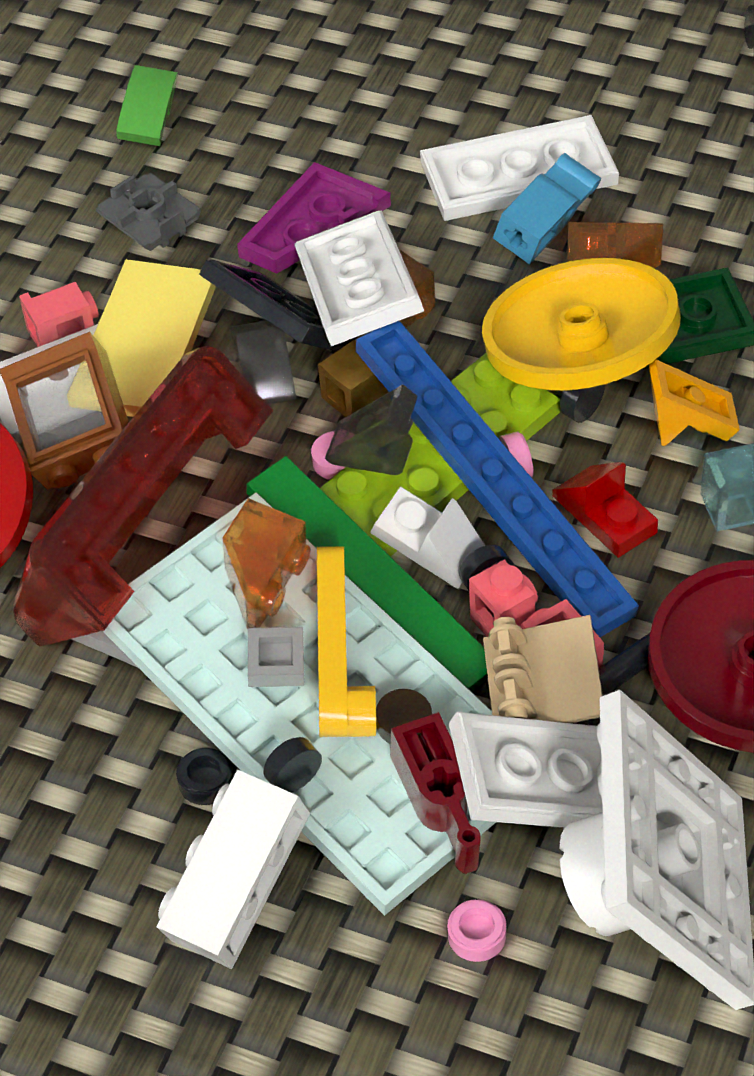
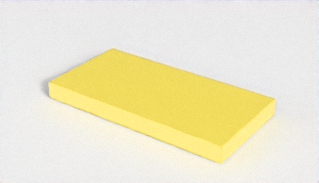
(151, 325)

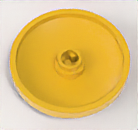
(581, 324)

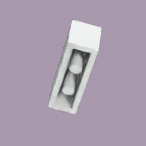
(232, 868)

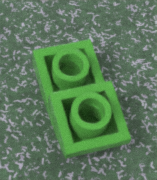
(146, 105)

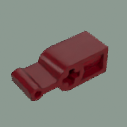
(435, 784)

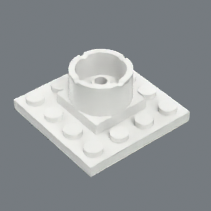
(664, 854)

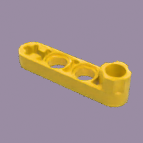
(342, 708)

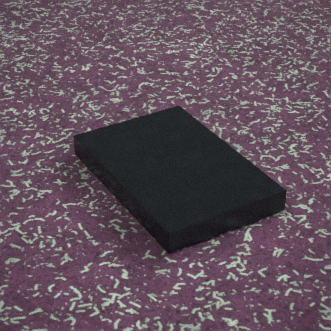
(270, 302)

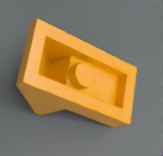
(690, 401)

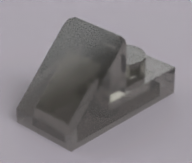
(264, 360)
(376, 434)

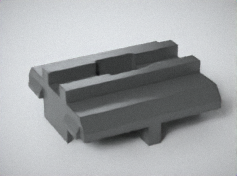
(148, 210)

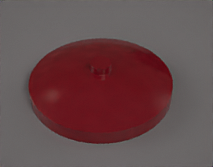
(706, 653)

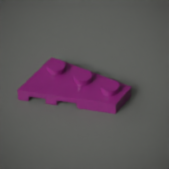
(310, 206)

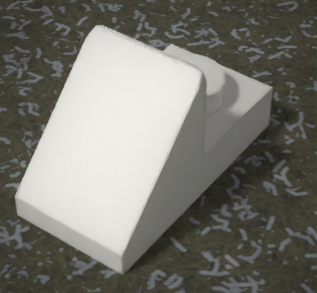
(428, 536)

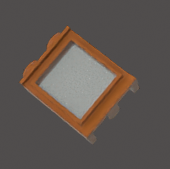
(65, 408)

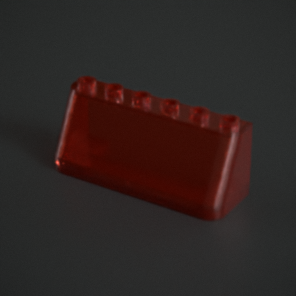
(67, 573)

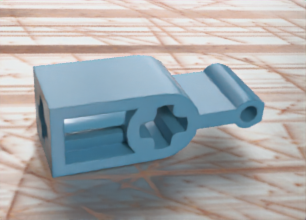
(545, 208)

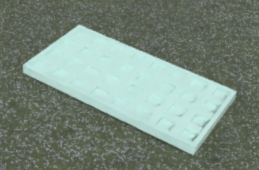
(194, 647)

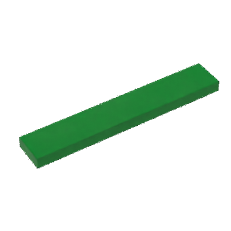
(374, 571)

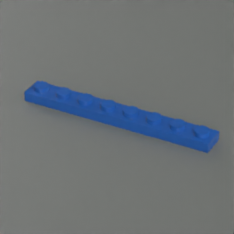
(498, 480)

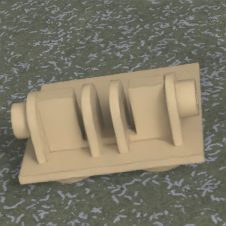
(543, 670)

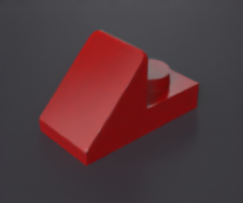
(605, 507)

